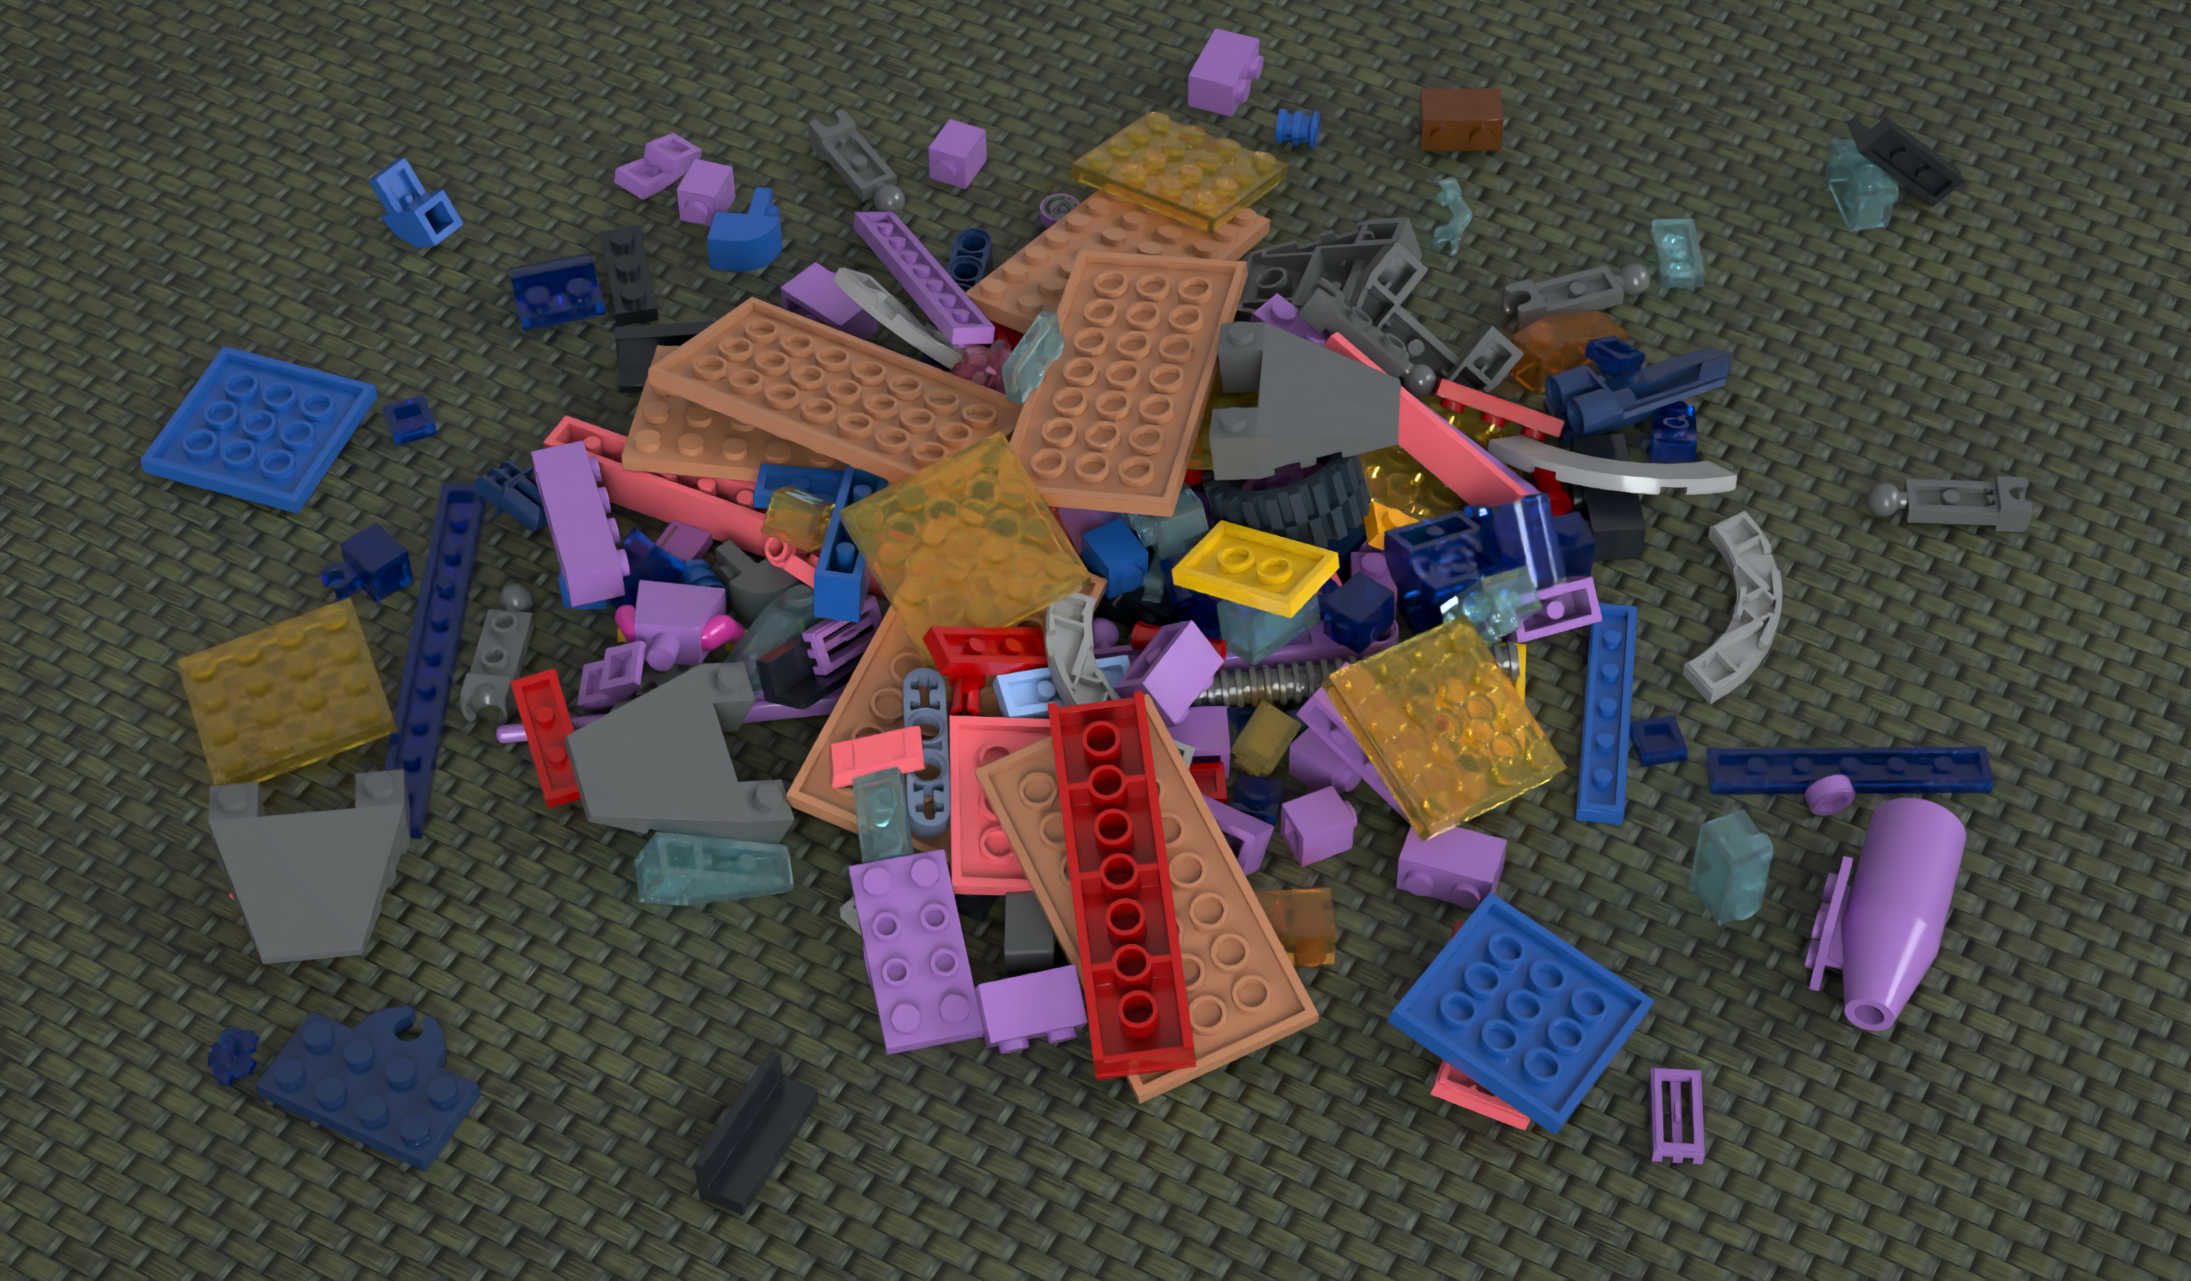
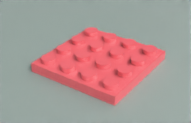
(977, 846)

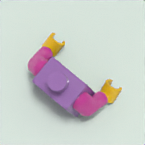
(678, 623)

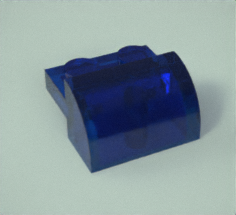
(556, 291)
(1522, 535)
(1439, 557)

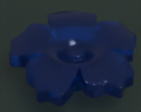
(232, 1054)

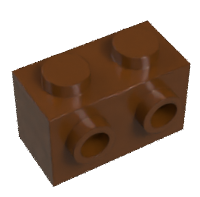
(1460, 119)

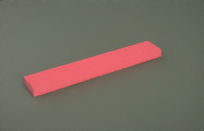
(1439, 446)

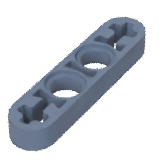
(934, 752)

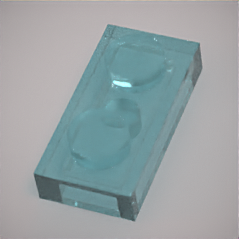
(1678, 253)
(1032, 357)
(882, 815)

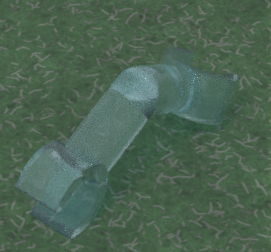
(1462, 214)
(1154, 581)

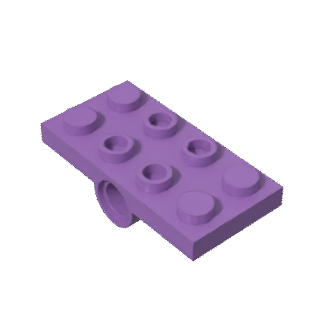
(915, 952)

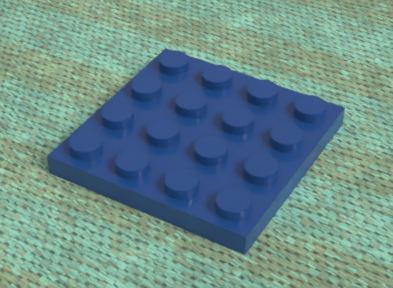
(259, 429)
(1521, 1012)

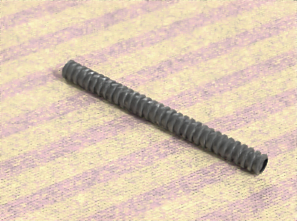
(1304, 681)

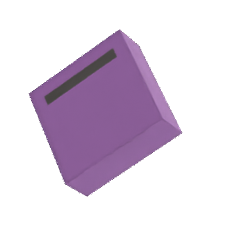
(685, 541)

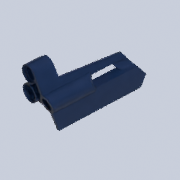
(1601, 406)

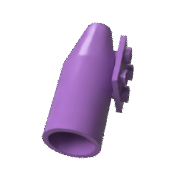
(1894, 913)

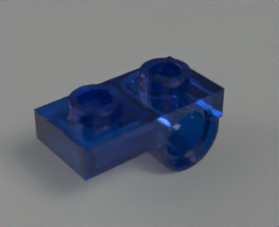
(1673, 434)

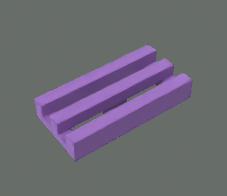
(819, 648)
(1676, 1148)

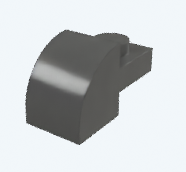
(750, 583)

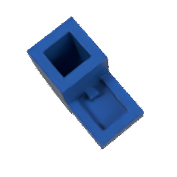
(412, 212)
(746, 240)

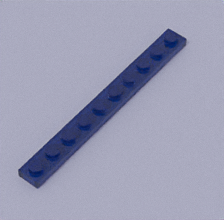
(435, 645)

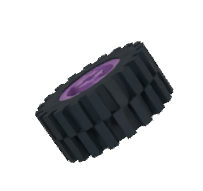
(1295, 502)

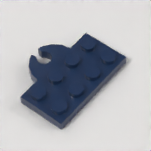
(373, 1083)

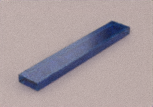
(1868, 769)

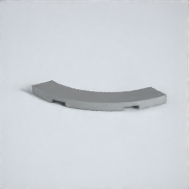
(897, 317)
(1611, 474)
(1755, 614)
(1072, 660)

